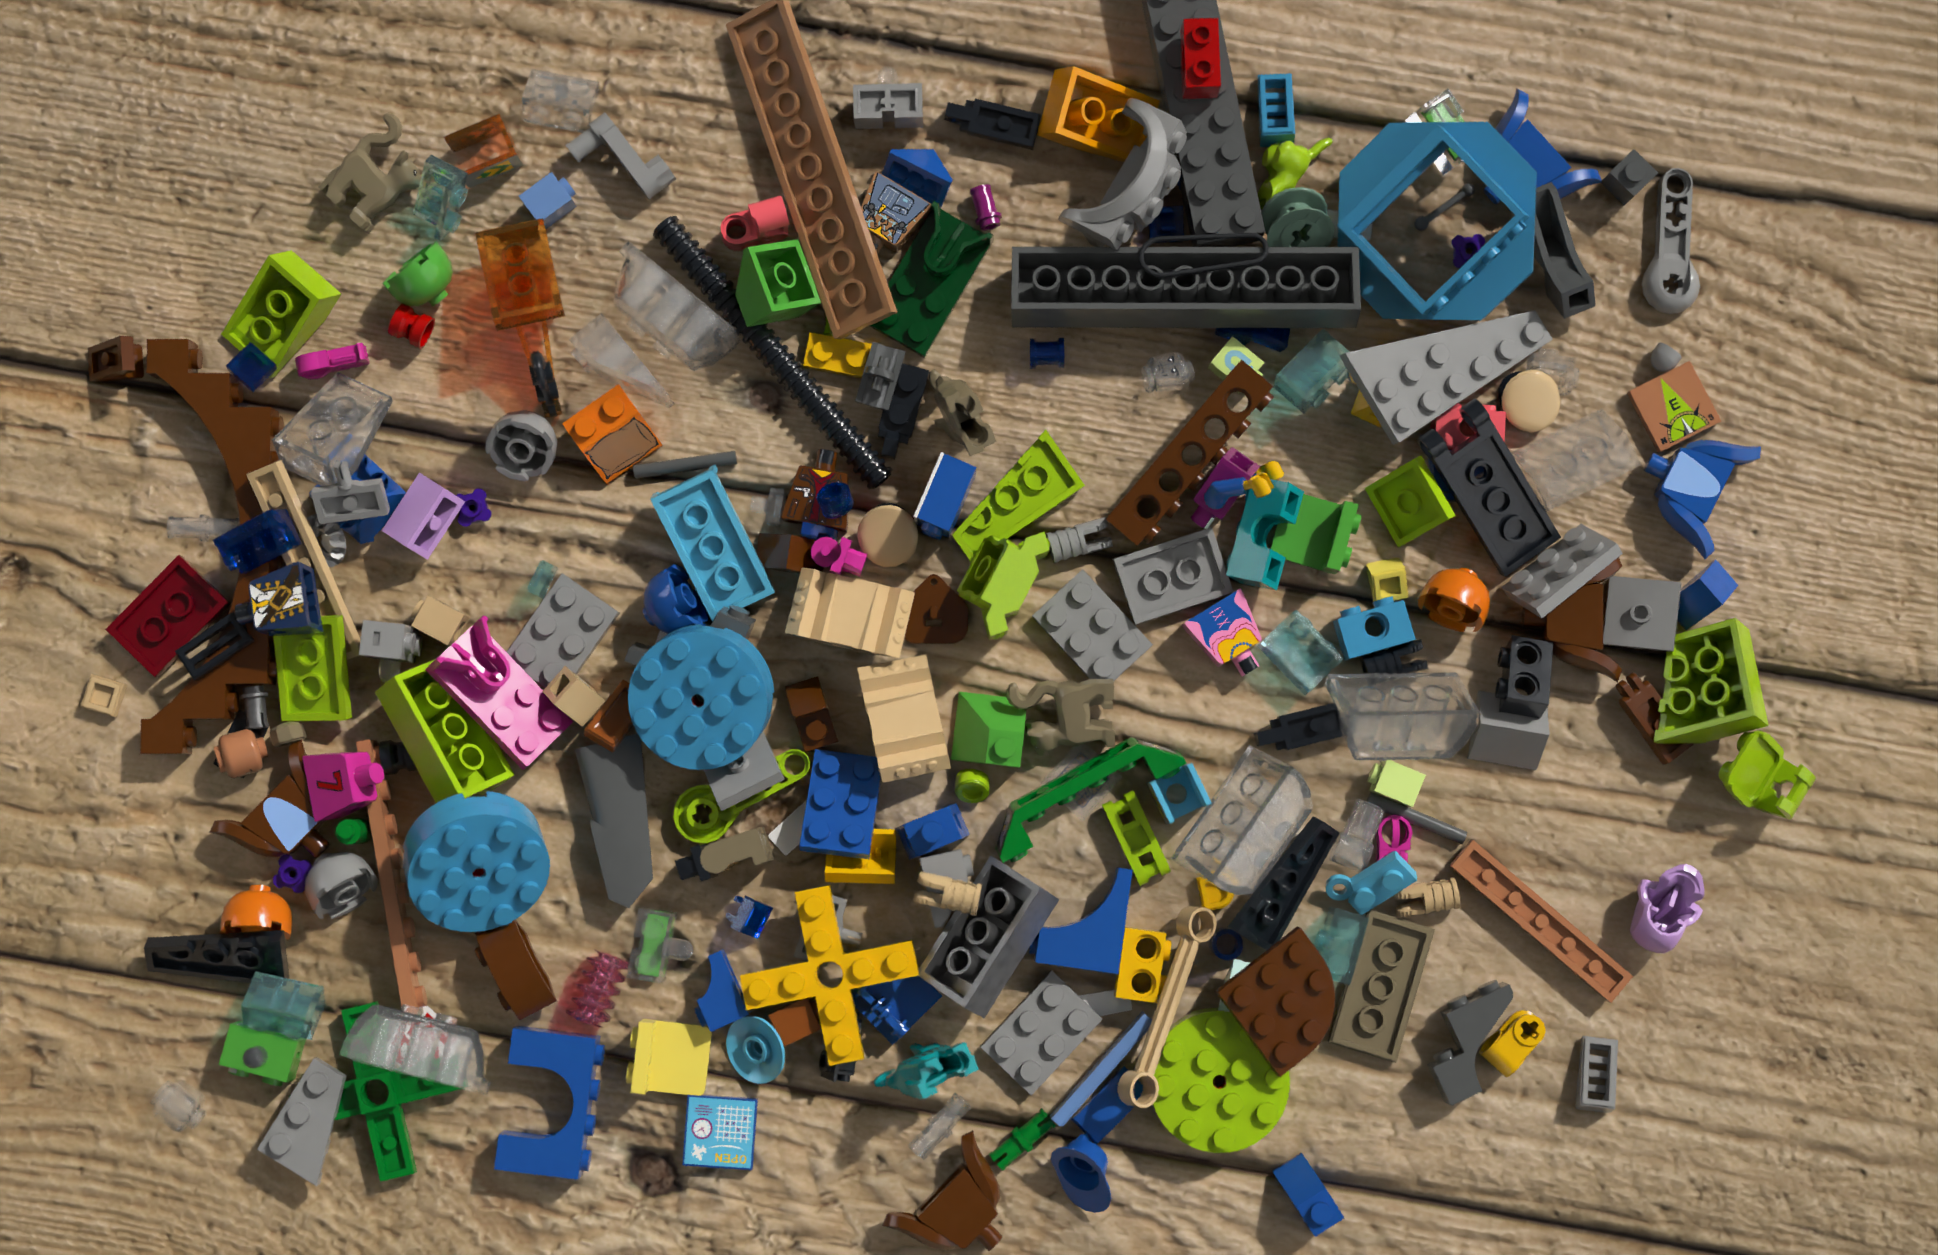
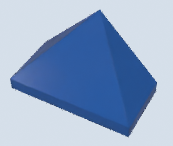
(919, 172)

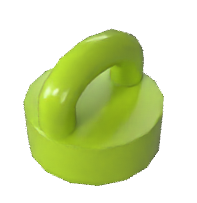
(972, 785)

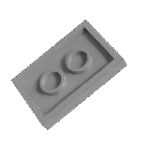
(1561, 570)
(1173, 576)
(1092, 629)
(562, 631)
(1041, 1032)

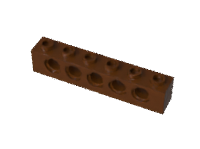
(1126, 514)

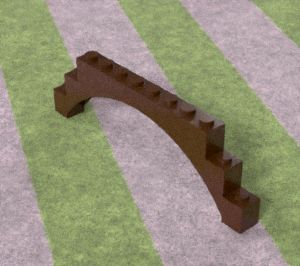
(246, 445)

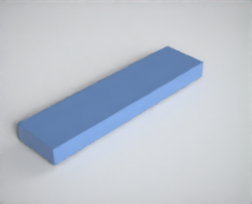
(1101, 1069)

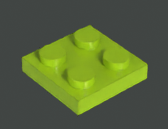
(1409, 501)

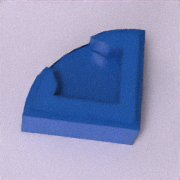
(816, 531)

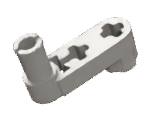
(649, 177)

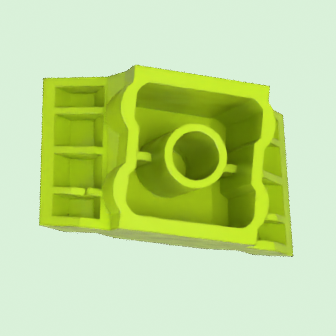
(1002, 578)

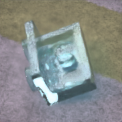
(441, 195)
(1300, 652)

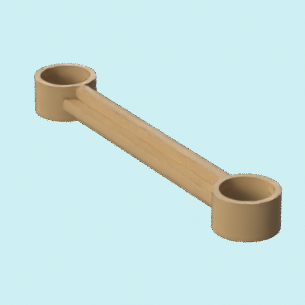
(1167, 1007)

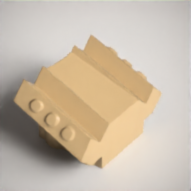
(850, 613)
(904, 718)

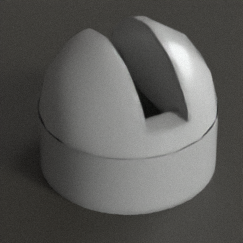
(1664, 357)

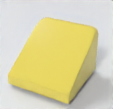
(1387, 579)

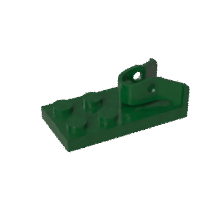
(932, 279)

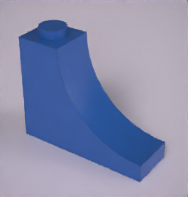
(1093, 940)

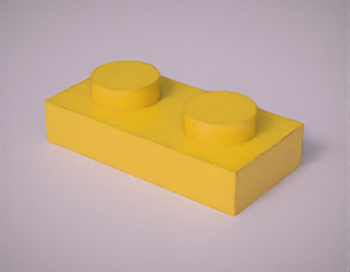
(836, 355)

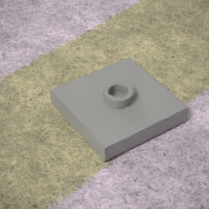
(1642, 613)
(746, 775)

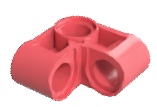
(763, 221)

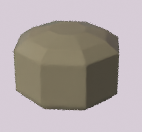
(287, 733)

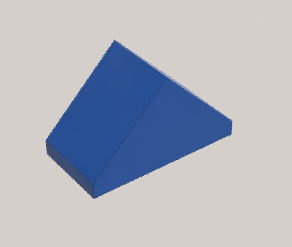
(1704, 594)

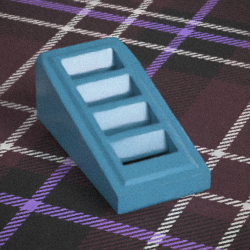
(1275, 130)

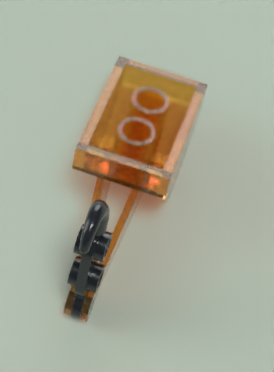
(524, 291)

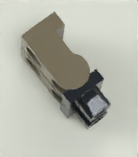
(722, 855)

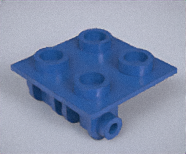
(895, 1004)

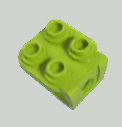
(1757, 771)

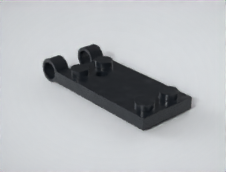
(1499, 503)

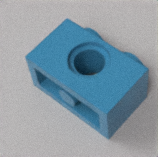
(1394, 623)

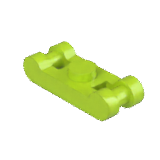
(1136, 838)

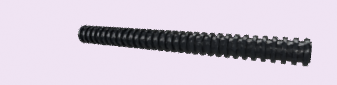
(773, 353)

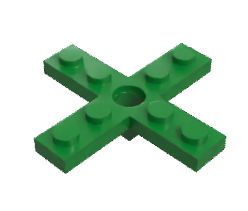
(386, 1120)

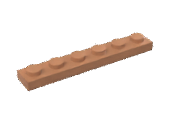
(1541, 921)

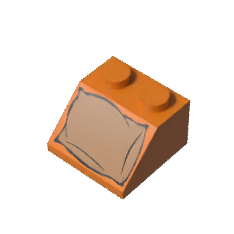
(612, 434)

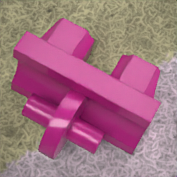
(828, 553)

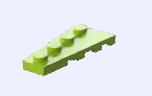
(1022, 496)

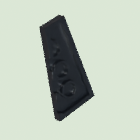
(1283, 889)

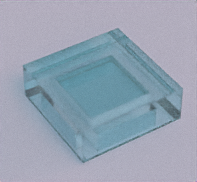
(542, 579)

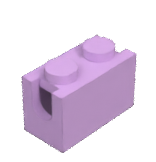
(423, 516)

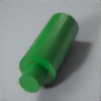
(353, 831)

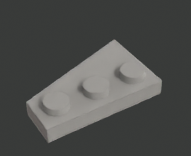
(305, 1123)

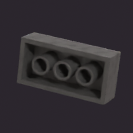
(982, 951)

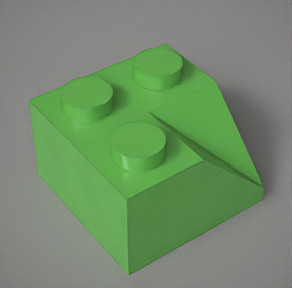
(775, 283)

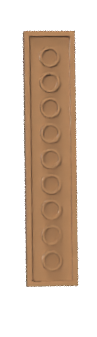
(811, 168)

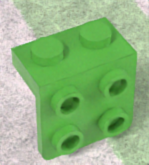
(1319, 534)

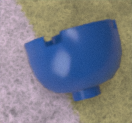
(672, 602)

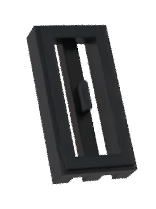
(241, 630)

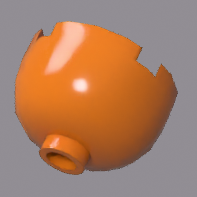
(1456, 599)
(256, 912)

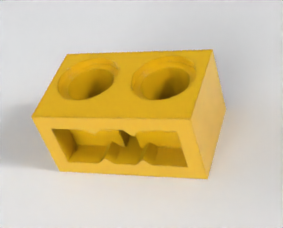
(1133, 964)

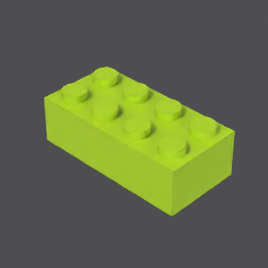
(442, 737)

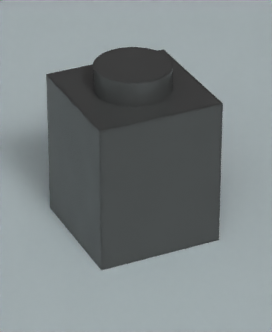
(1629, 177)

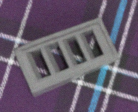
(1606, 1105)

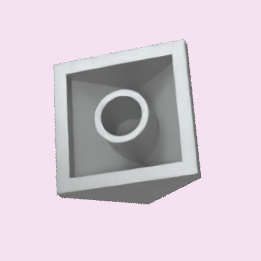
(1506, 736)

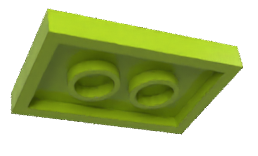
(314, 674)

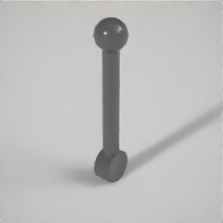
(1422, 222)

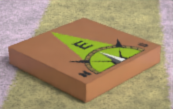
(1673, 406)

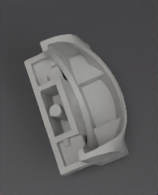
(1140, 184)

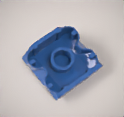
(365, 529)

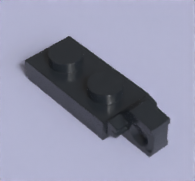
(995, 122)
(900, 421)
(1301, 728)

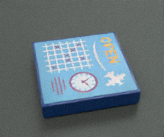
(720, 1132)

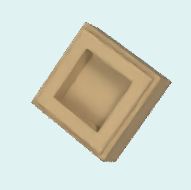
(103, 695)

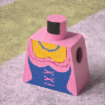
(1227, 632)

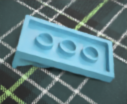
(712, 543)

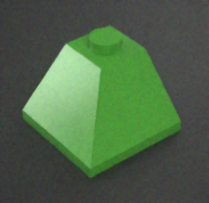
(988, 730)

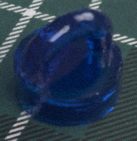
(835, 500)

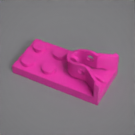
(499, 694)

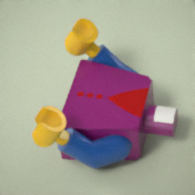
(1228, 481)

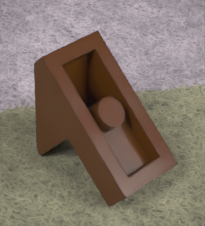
(115, 360)
(811, 714)

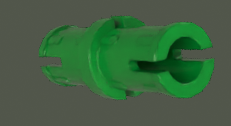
(1022, 1139)

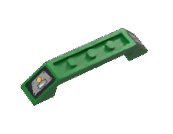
(1159, 760)

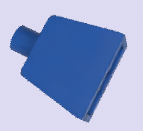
(932, 831)

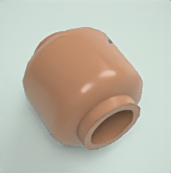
(240, 753)

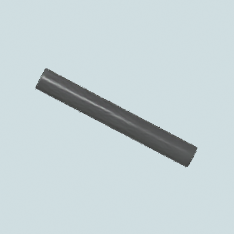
(684, 464)
(1418, 818)

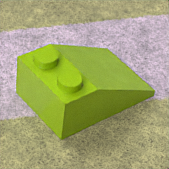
(281, 308)

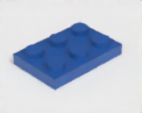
(841, 804)

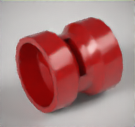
(411, 326)

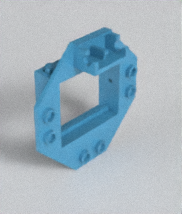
(1389, 168)

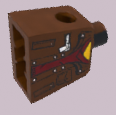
(802, 500)

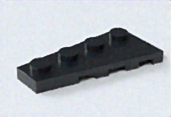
(219, 955)

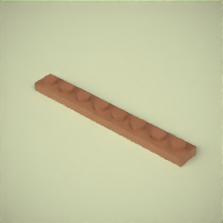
(394, 892)

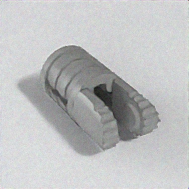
(1072, 543)

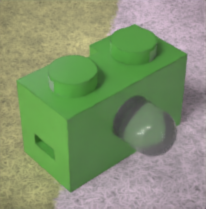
(261, 1054)

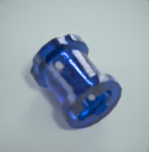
(1047, 353)

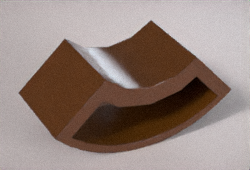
(515, 969)

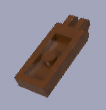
(1642, 707)

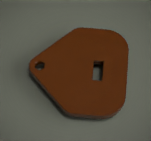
(937, 603)

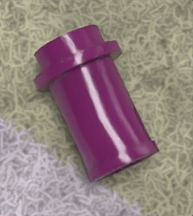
(985, 208)

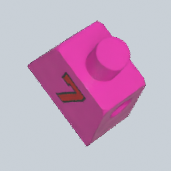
(341, 783)

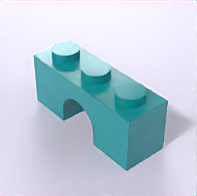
(1251, 559)

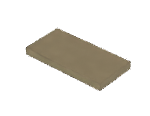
(1383, 987)

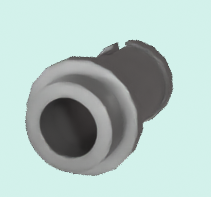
(255, 707)

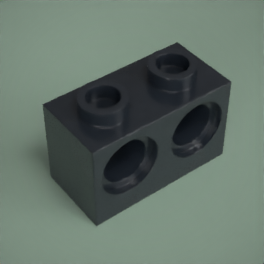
(1532, 677)

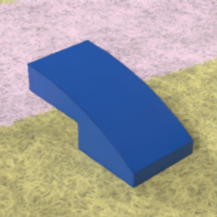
(1105, 1109)

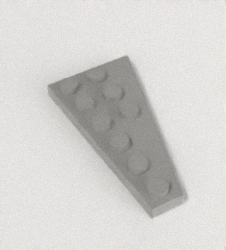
(1429, 374)

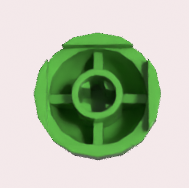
(422, 277)

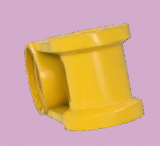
(1511, 1045)

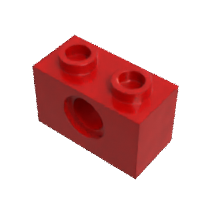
(1200, 58)

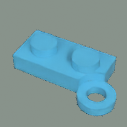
(1374, 883)

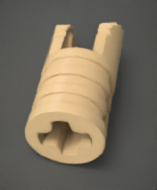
(957, 894)
(1433, 895)

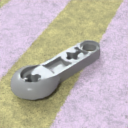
(1672, 250)

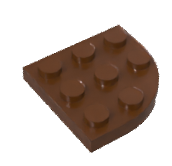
(1283, 1000)

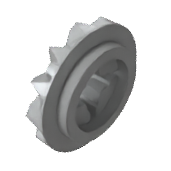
(332, 540)

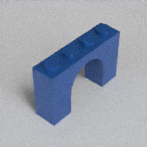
(576, 1060)

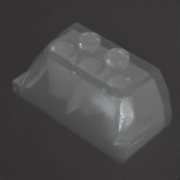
(670, 313)
(1403, 714)
(1246, 824)
(418, 1047)

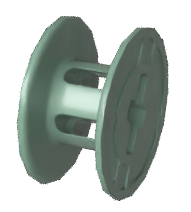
(1297, 219)

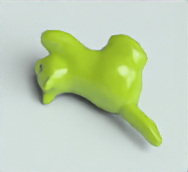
(1286, 166)

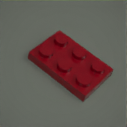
(167, 615)

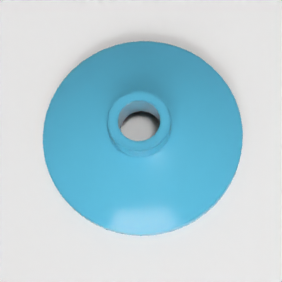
(755, 1049)

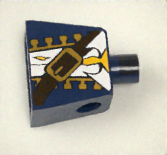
(283, 602)

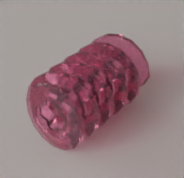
(598, 988)

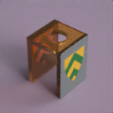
(477, 133)

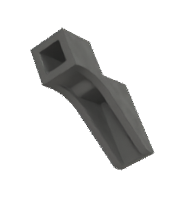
(1565, 277)
(1469, 1025)

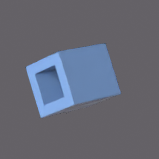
(549, 199)

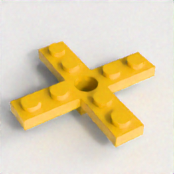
(801, 979)

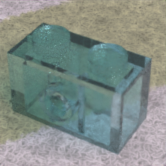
(1312, 372)
(1341, 942)
(283, 1006)

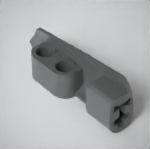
(619, 816)

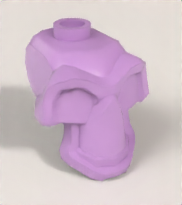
(1667, 908)

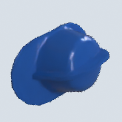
(1082, 1173)

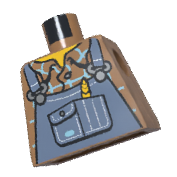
(892, 213)

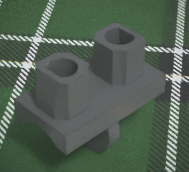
(880, 376)

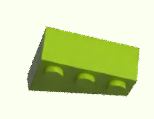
(1710, 686)

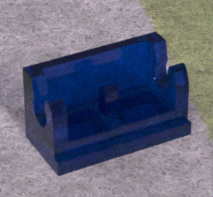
(258, 541)

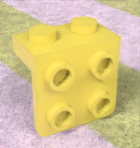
(669, 1057)

